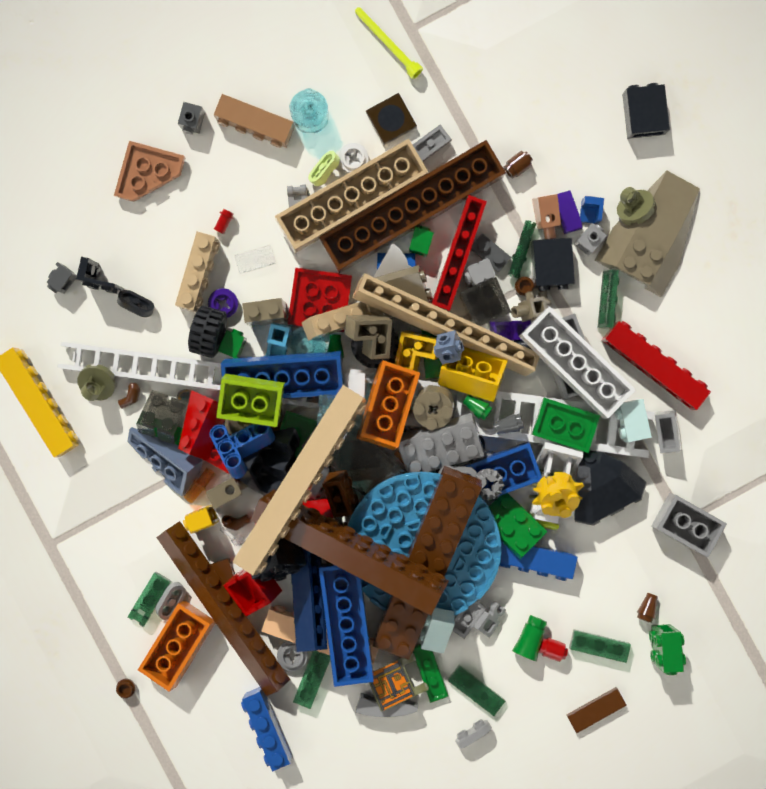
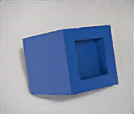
(591, 209)

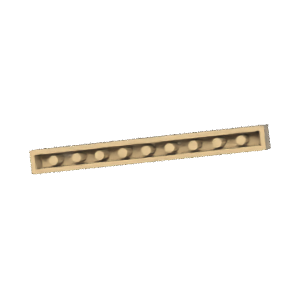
(439, 321)
(299, 481)

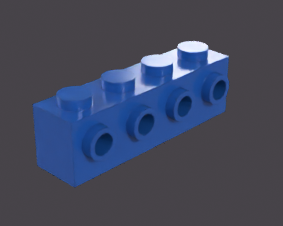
(267, 729)

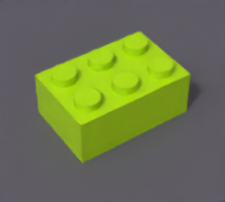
(250, 400)

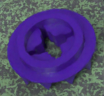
(222, 294)

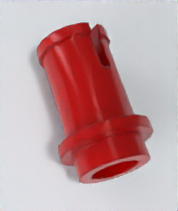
(223, 221)

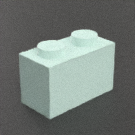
(633, 421)
(437, 630)

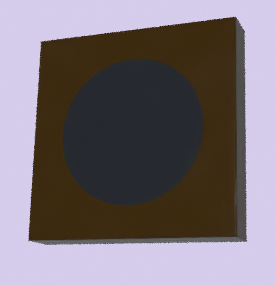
(391, 119)

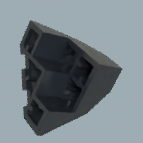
(272, 463)
(606, 488)

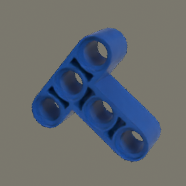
(240, 445)

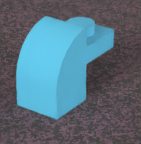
(277, 339)

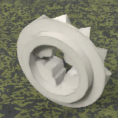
(351, 149)

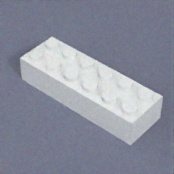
(577, 363)

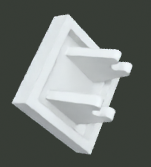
(558, 459)

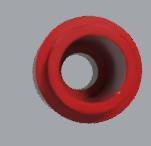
(553, 649)

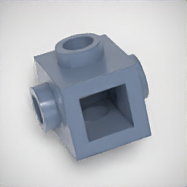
(448, 347)

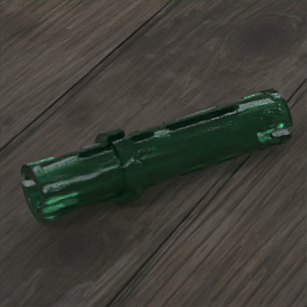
(519, 257)

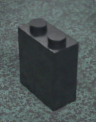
(645, 110)
(552, 263)

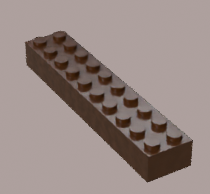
(412, 206)
(434, 548)
(362, 557)

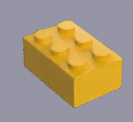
(474, 374)

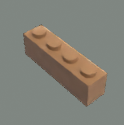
(254, 121)

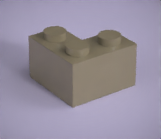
(374, 331)

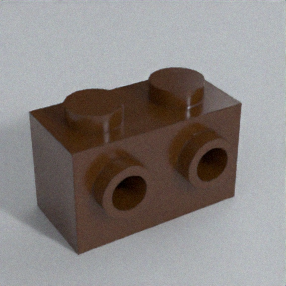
(340, 493)

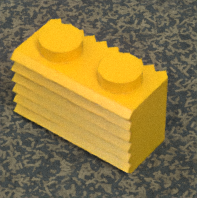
(200, 519)

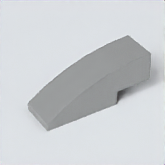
(368, 706)

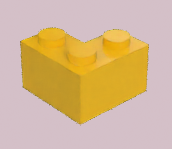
(413, 347)

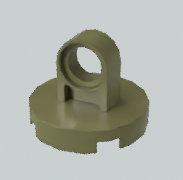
(635, 206)
(96, 382)

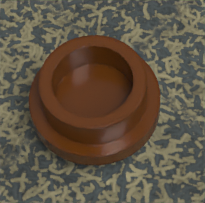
(524, 285)
(125, 688)

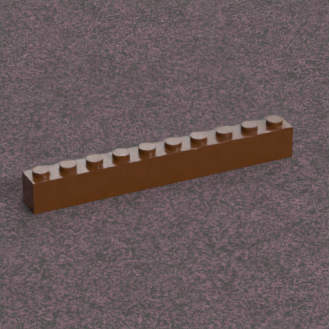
(223, 609)

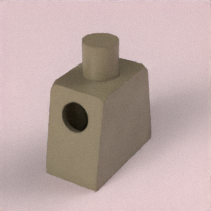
(219, 496)

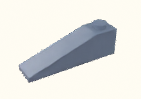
(174, 464)

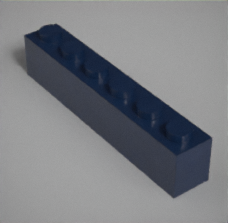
(309, 606)

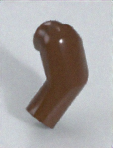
(132, 396)
(234, 523)

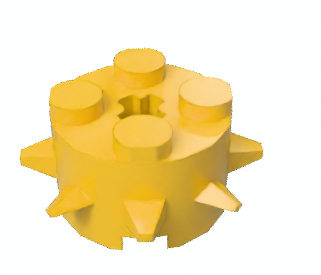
(558, 494)

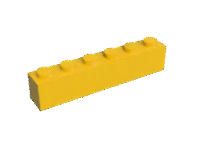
(37, 403)

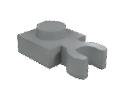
(488, 621)

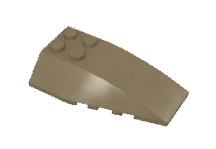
(655, 247)

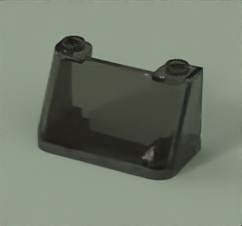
(364, 462)

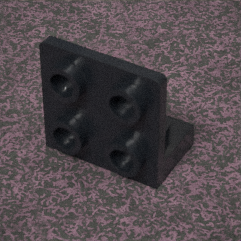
(89, 271)

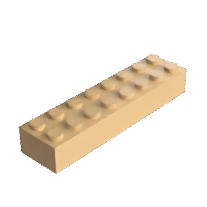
(350, 195)

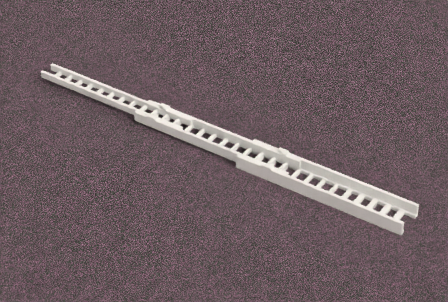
(609, 447)

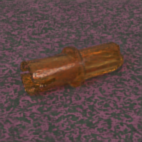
(199, 485)

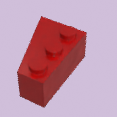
(198, 422)

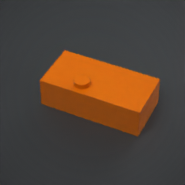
(388, 405)
(176, 645)

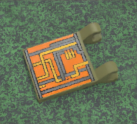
(393, 684)

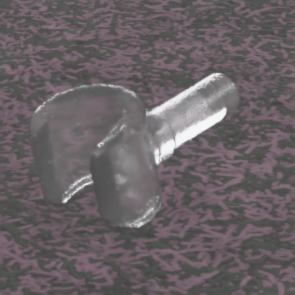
(236, 540)

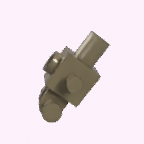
(532, 307)

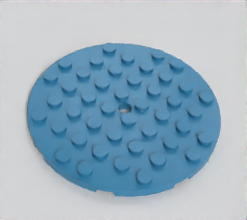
(392, 518)

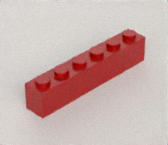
(458, 252)
(656, 365)

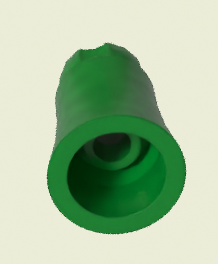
(531, 638)

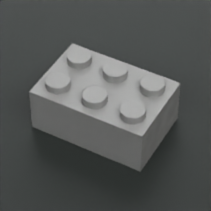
(689, 524)

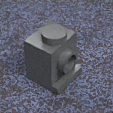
(60, 278)

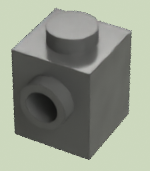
(191, 118)

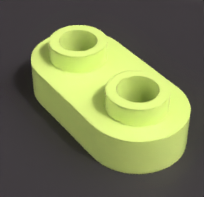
(324, 168)

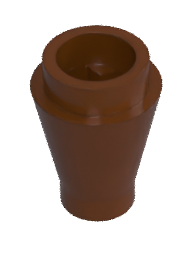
(647, 609)

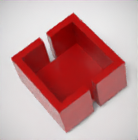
(251, 593)

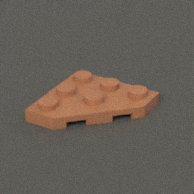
(146, 170)

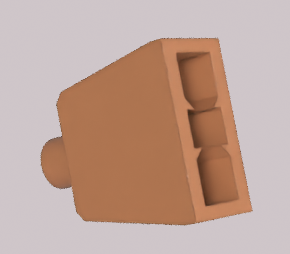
(547, 206)

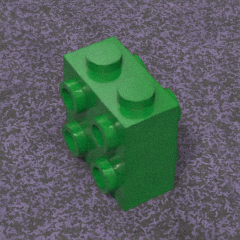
(667, 648)

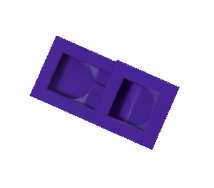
(569, 213)
(509, 329)

